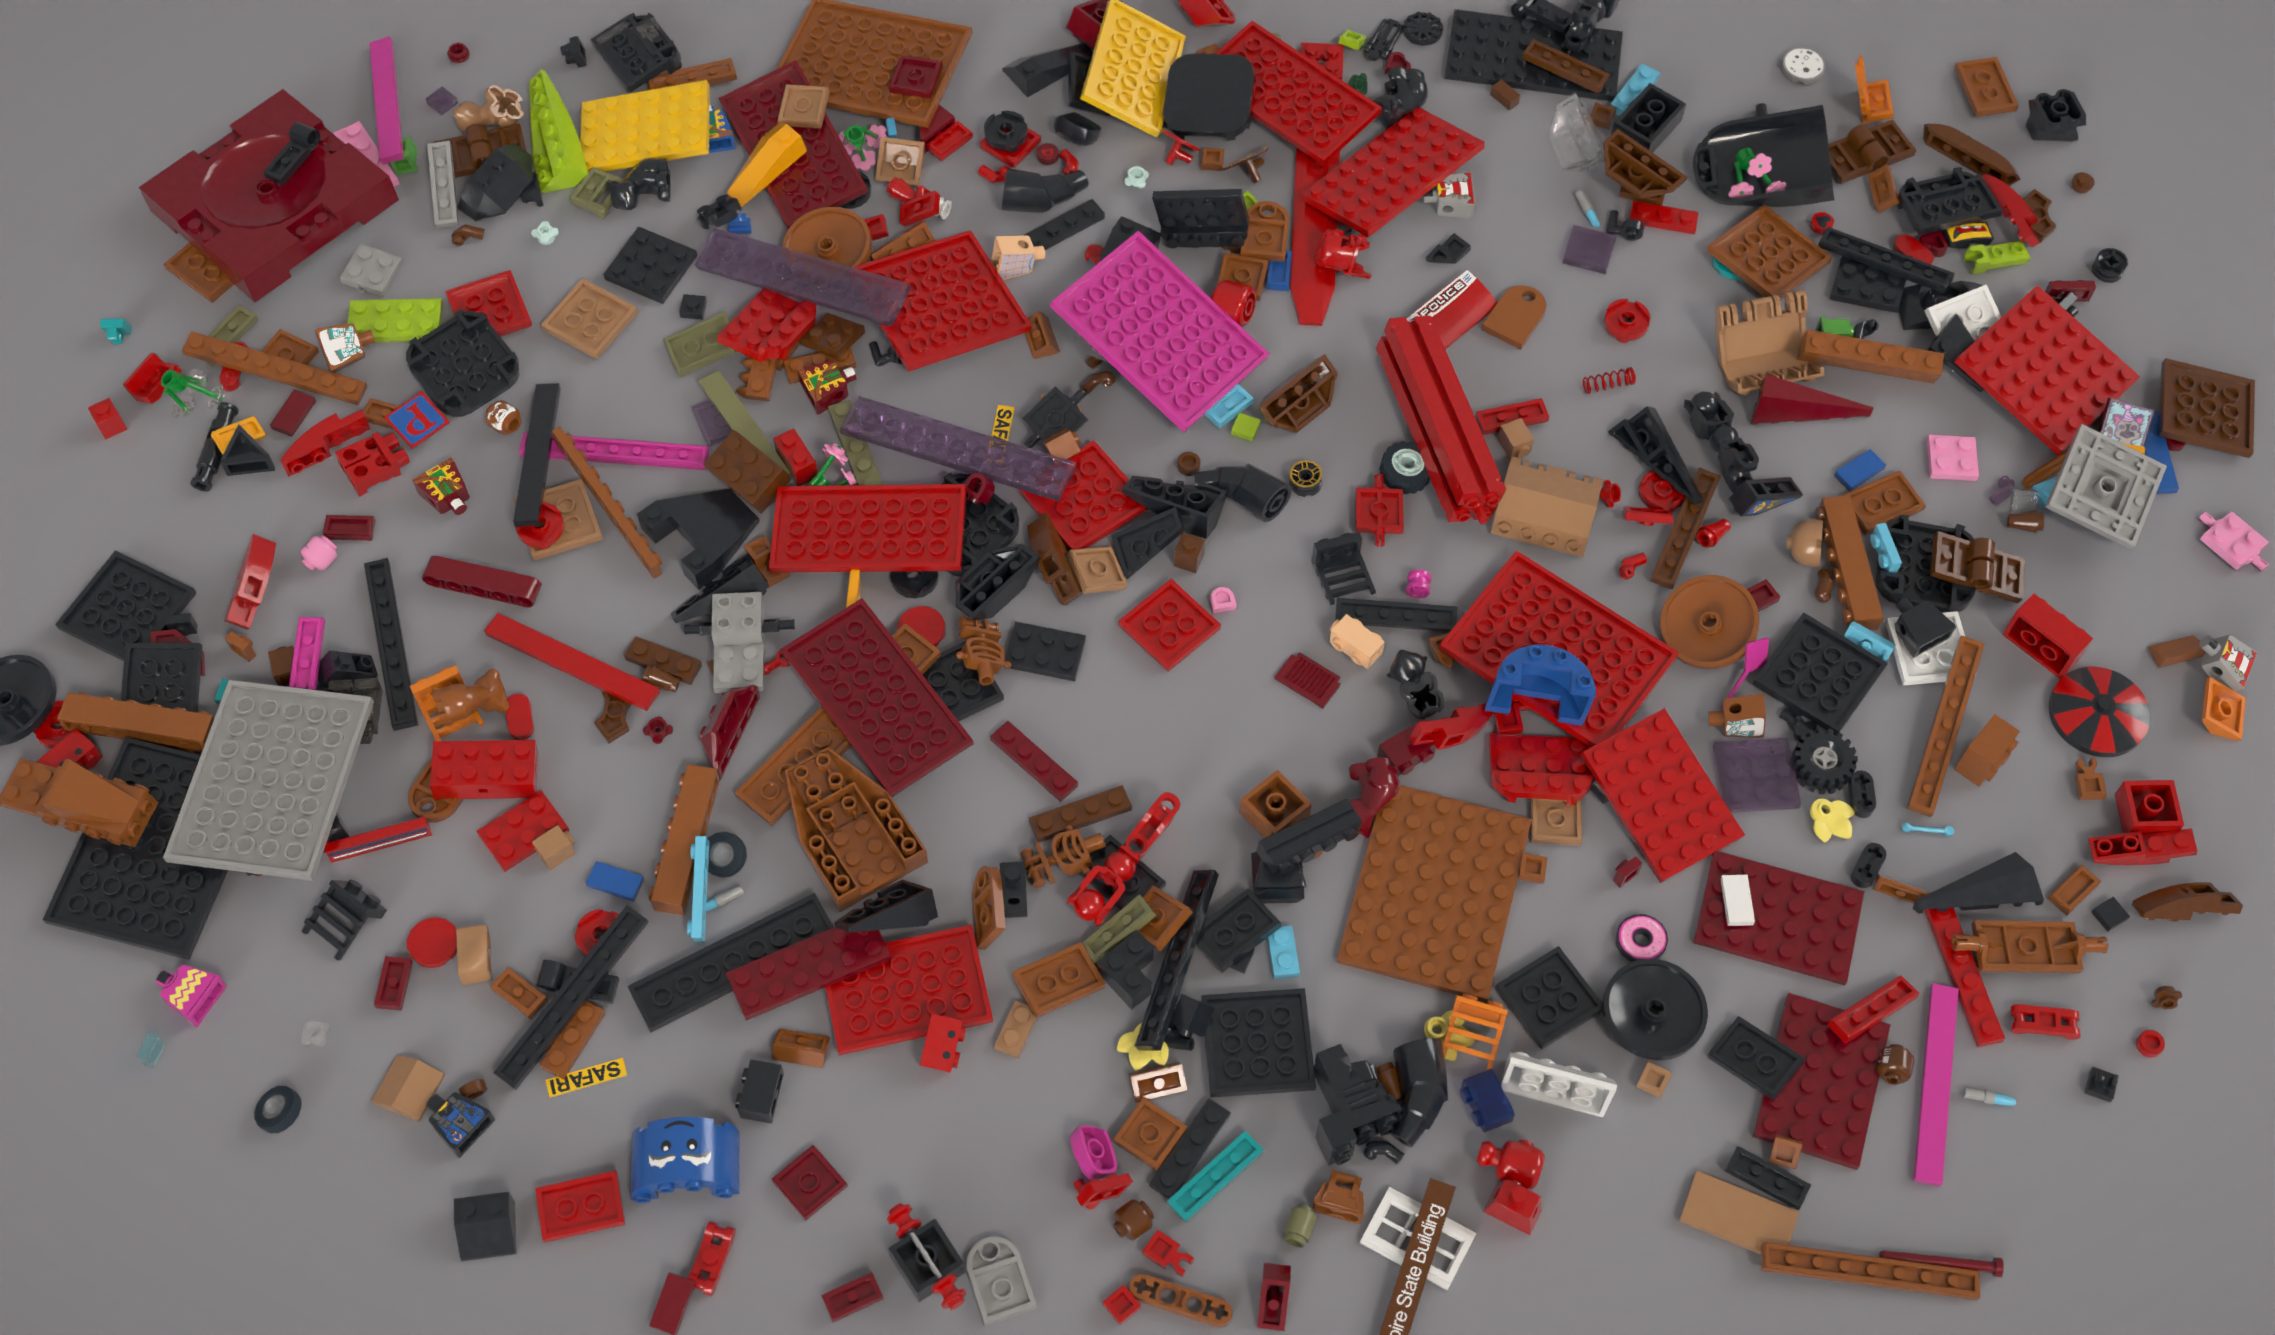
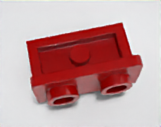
(145, 381)

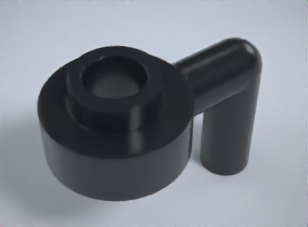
(1630, 229)
(880, 360)

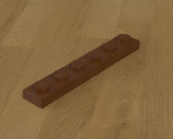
(1684, 531)

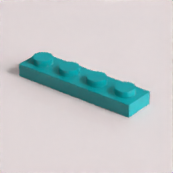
(1215, 1176)

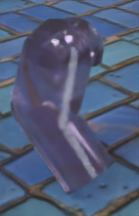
(2004, 492)

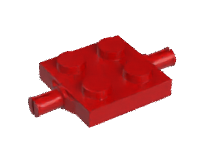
(1379, 510)

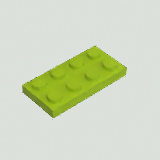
(396, 318)

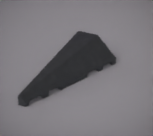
(1651, 442)
(1998, 883)

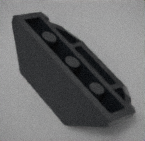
(497, 183)
(994, 581)

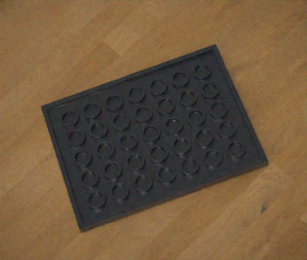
(132, 890)

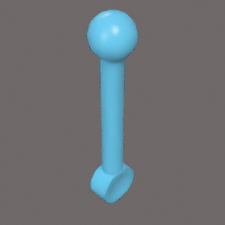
(1948, 831)

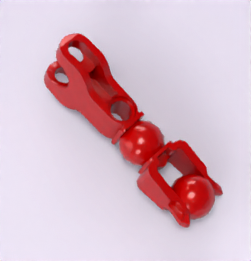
(1121, 864)

